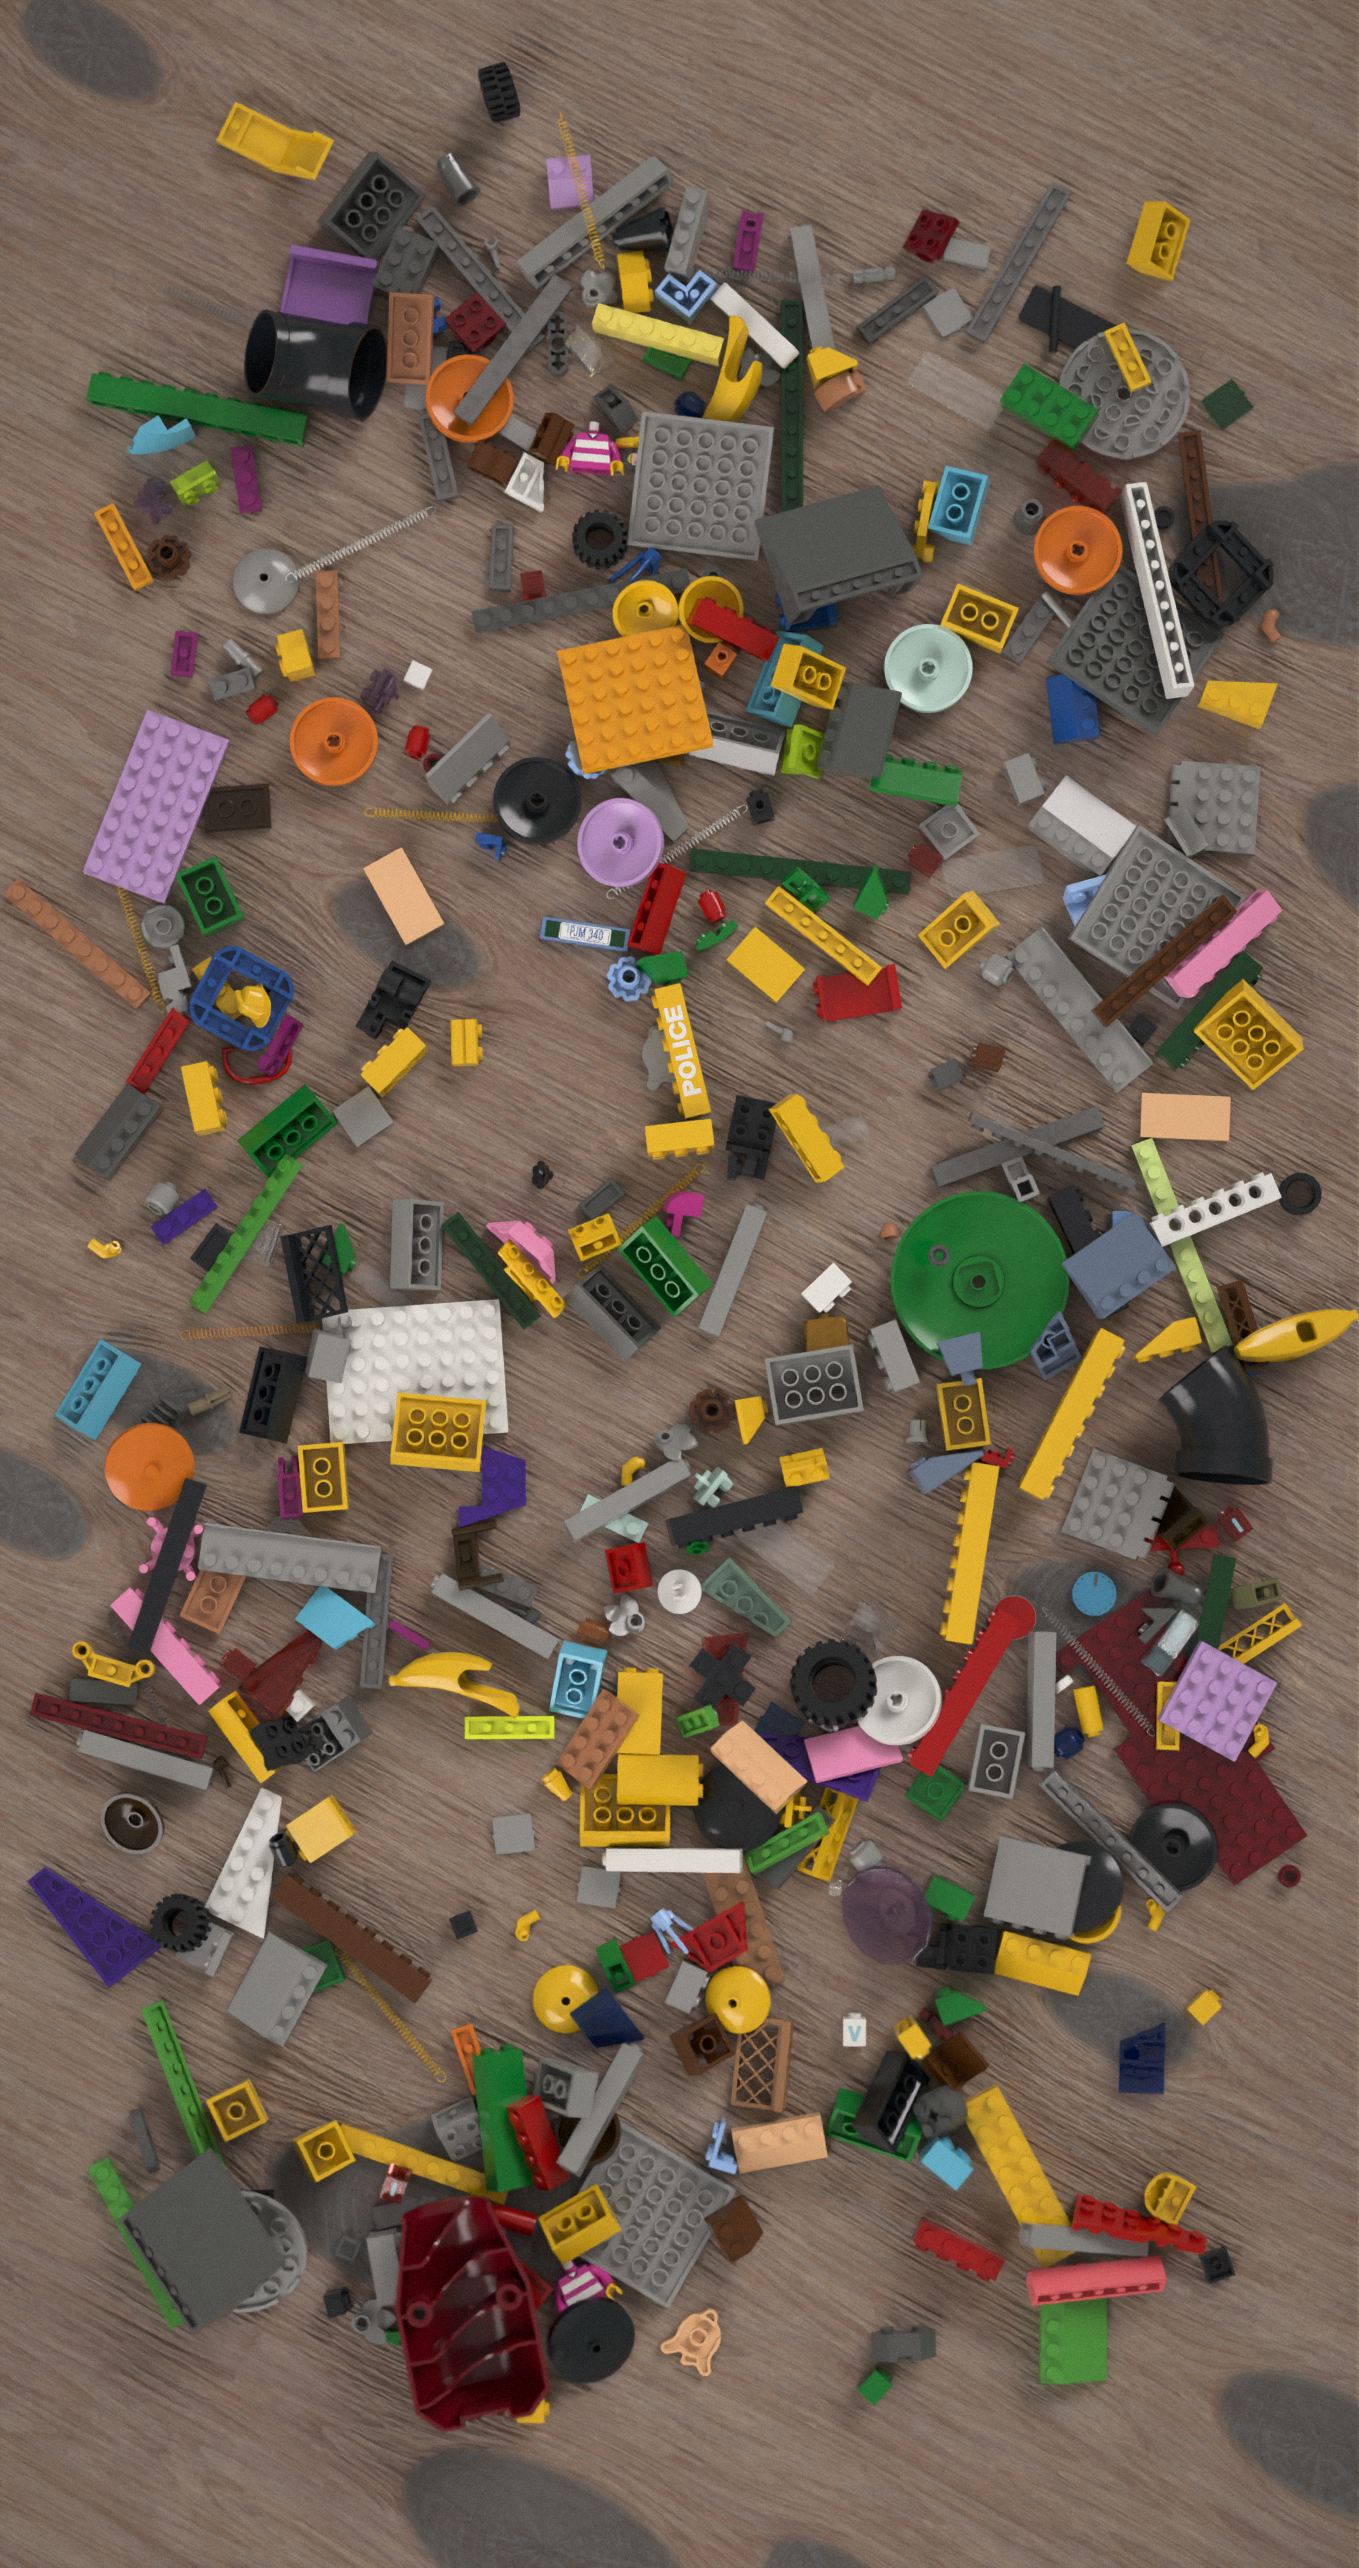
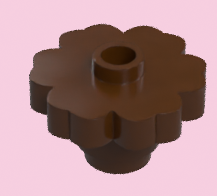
(171, 567)
(714, 1399)

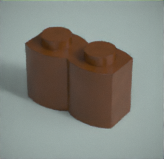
(492, 463)
(987, 1056)

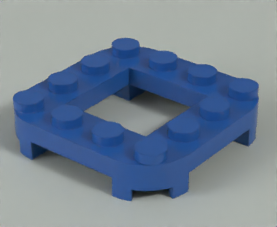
(211, 984)

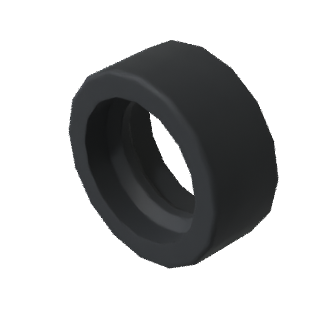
(1312, 1182)

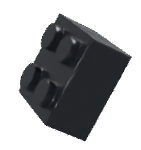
(1216, 2265)

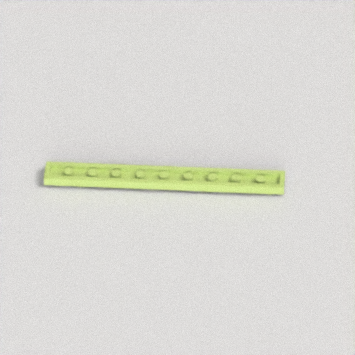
(1184, 1249)

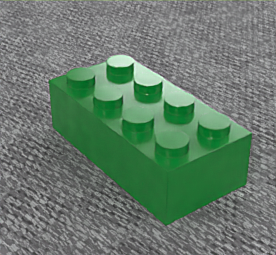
(1049, 407)
(665, 1266)

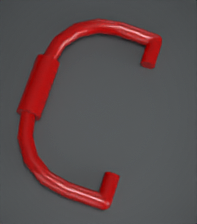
(254, 1080)

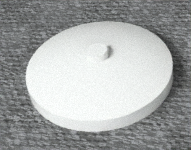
(905, 1701)

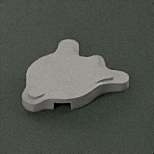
(655, 1059)

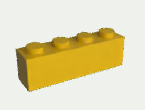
(807, 1138)
(236, 1722)
(912, 2037)

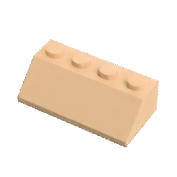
(758, 1766)
(779, 2142)

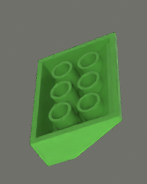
(1073, 2341)

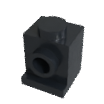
(763, 815)
(337, 2302)

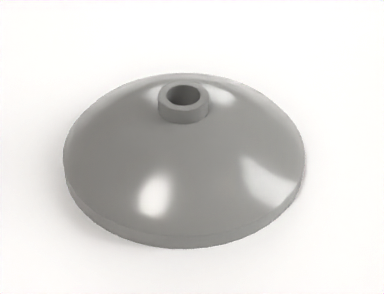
(269, 595)

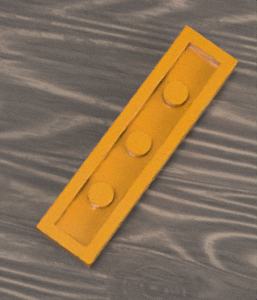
(124, 547)

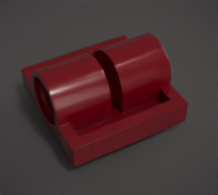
(930, 235)
(475, 323)

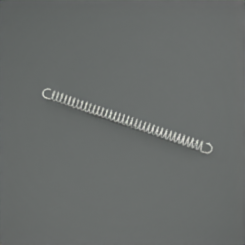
(366, 542)
(689, 844)

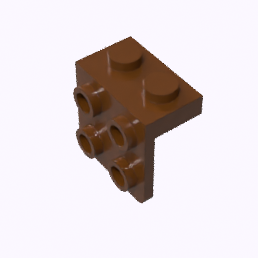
(955, 2062)

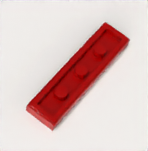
(158, 1050)

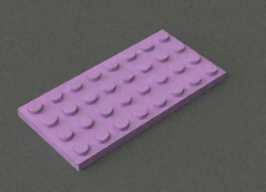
(156, 806)

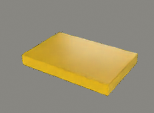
(765, 964)

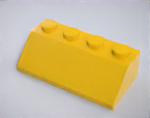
(1041, 1962)

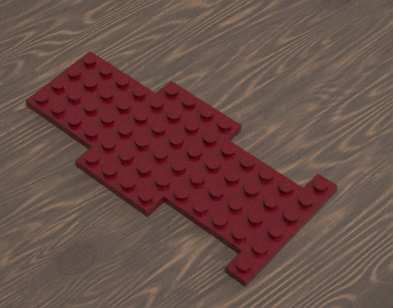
(1234, 1796)

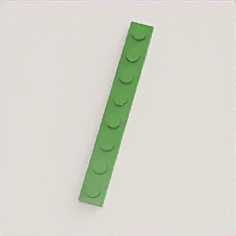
(245, 1233)
(179, 2079)
(119, 2203)

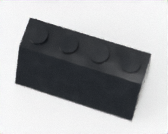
(273, 1394)
(890, 2101)

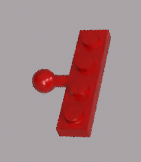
(1203, 1539)

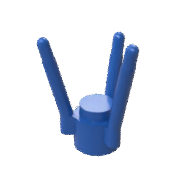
(648, 561)

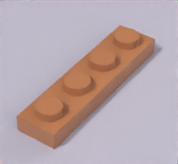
(328, 615)

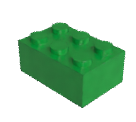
(210, 897)

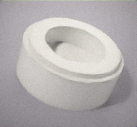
(1063, 1683)

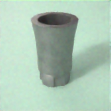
(457, 180)
(1027, 523)
(1175, 1587)

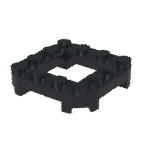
(1243, 553)

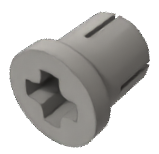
(917, 1432)

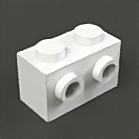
(827, 1288)

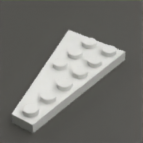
(246, 1878)

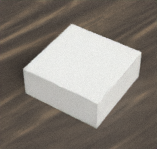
(418, 675)

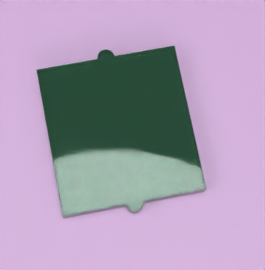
(1227, 404)

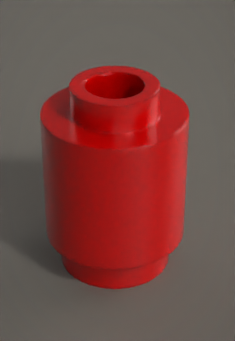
(262, 709)
(417, 742)
(712, 906)

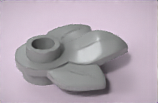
(601, 286)
(768, 375)
(677, 1440)
(621, 1615)
(377, 2322)

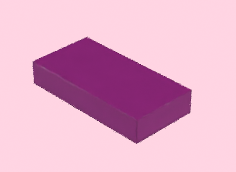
(409, 1634)

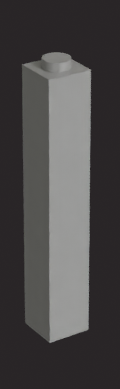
(812, 294)
(733, 1269)
(627, 1499)
(495, 1615)
(1040, 1699)
(145, 1759)
(605, 2104)
(1063, 2238)

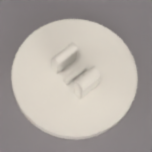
(679, 1591)

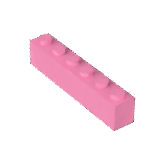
(1223, 944)
(171, 1650)

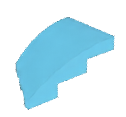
(155, 437)
(332, 1618)

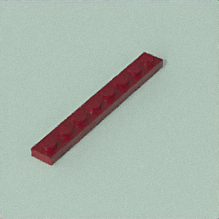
(119, 1725)

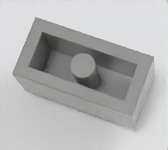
(1024, 779)
(687, 1986)

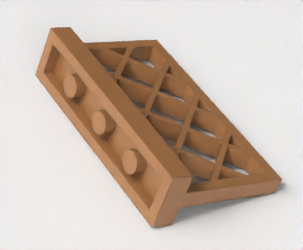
(780, 2071)

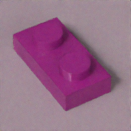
(184, 654)

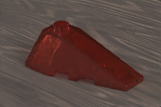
(275, 1679)

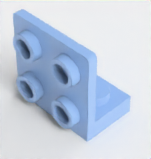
(1079, 895)
(724, 2160)

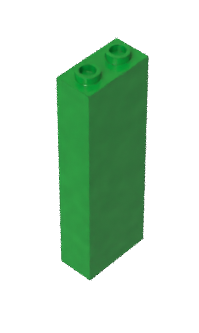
(498, 2084)

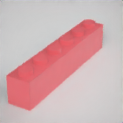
(1095, 2280)

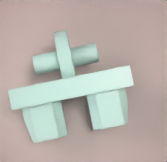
(708, 1484)

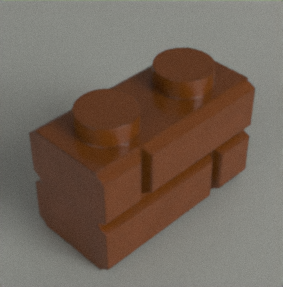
(551, 438)

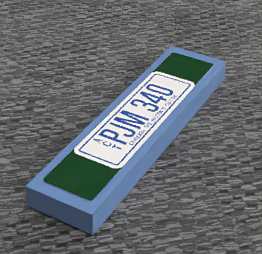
(584, 934)

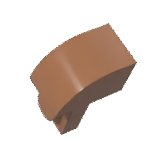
(839, 390)

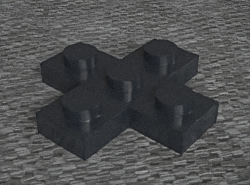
(722, 1676)

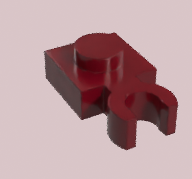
(938, 2028)

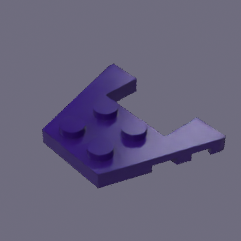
(501, 1487)

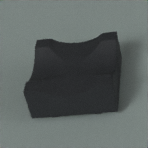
(279, 1742)

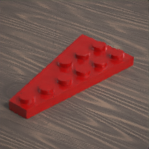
(1132, 2226)

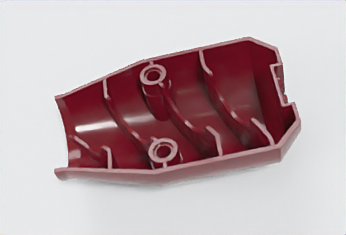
(453, 2358)

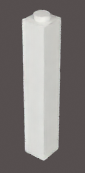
(673, 1859)

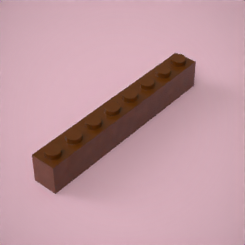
(351, 1937)

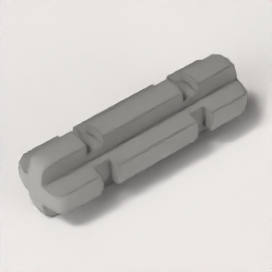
(874, 275)

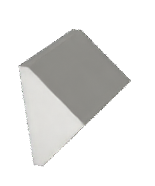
(327, 1356)

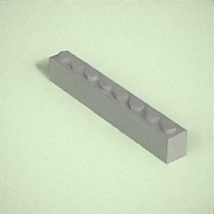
(608, 213)

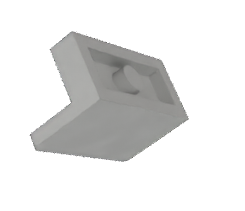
(1187, 833)

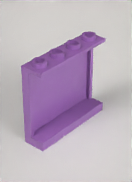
(329, 285)

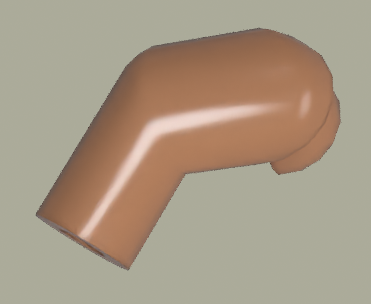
(1268, 625)

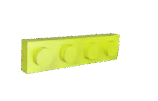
(509, 1728)

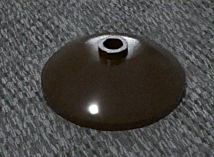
(126, 1829)
(607, 2145)

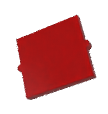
(644, 1956)

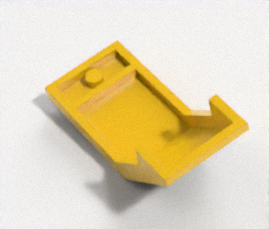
(274, 144)

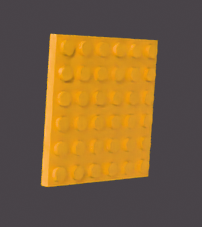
(635, 699)

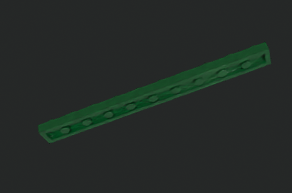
(792, 409)
(777, 868)

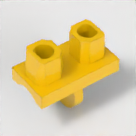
(795, 1810)

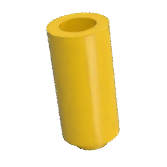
(1088, 1710)

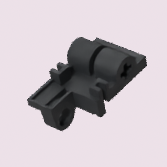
(394, 999)
(752, 1131)
(963, 1948)

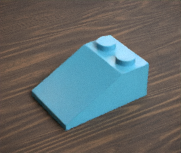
(577, 1679)

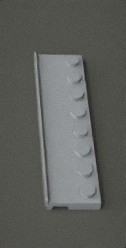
(1070, 1002)
(289, 1558)

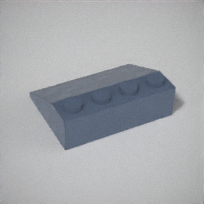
(1118, 1266)
(936, 1470)

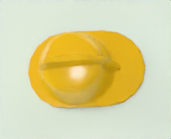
(254, 1003)

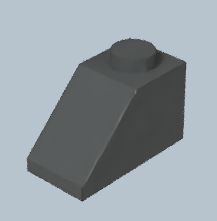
(616, 408)

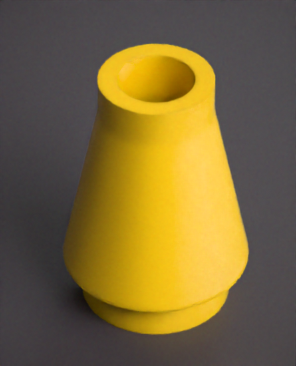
(557, 1784)

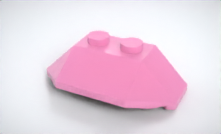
(535, 1249)

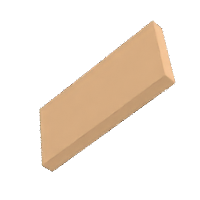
(403, 896)
(1185, 1117)

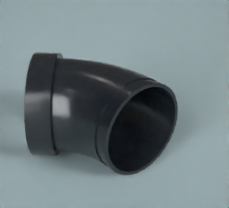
(316, 363)
(1220, 1424)

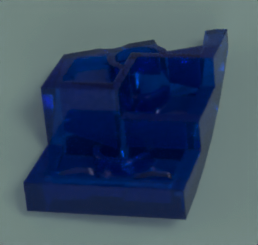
(605, 2021)
(1143, 2062)

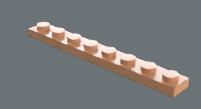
(77, 944)

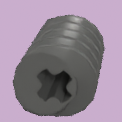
(162, 1412)

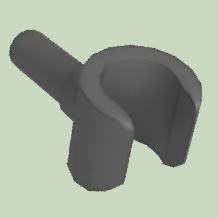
(532, 1615)

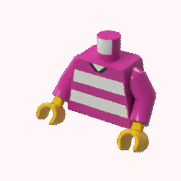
(591, 453)
(582, 2283)

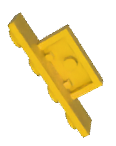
(530, 1279)

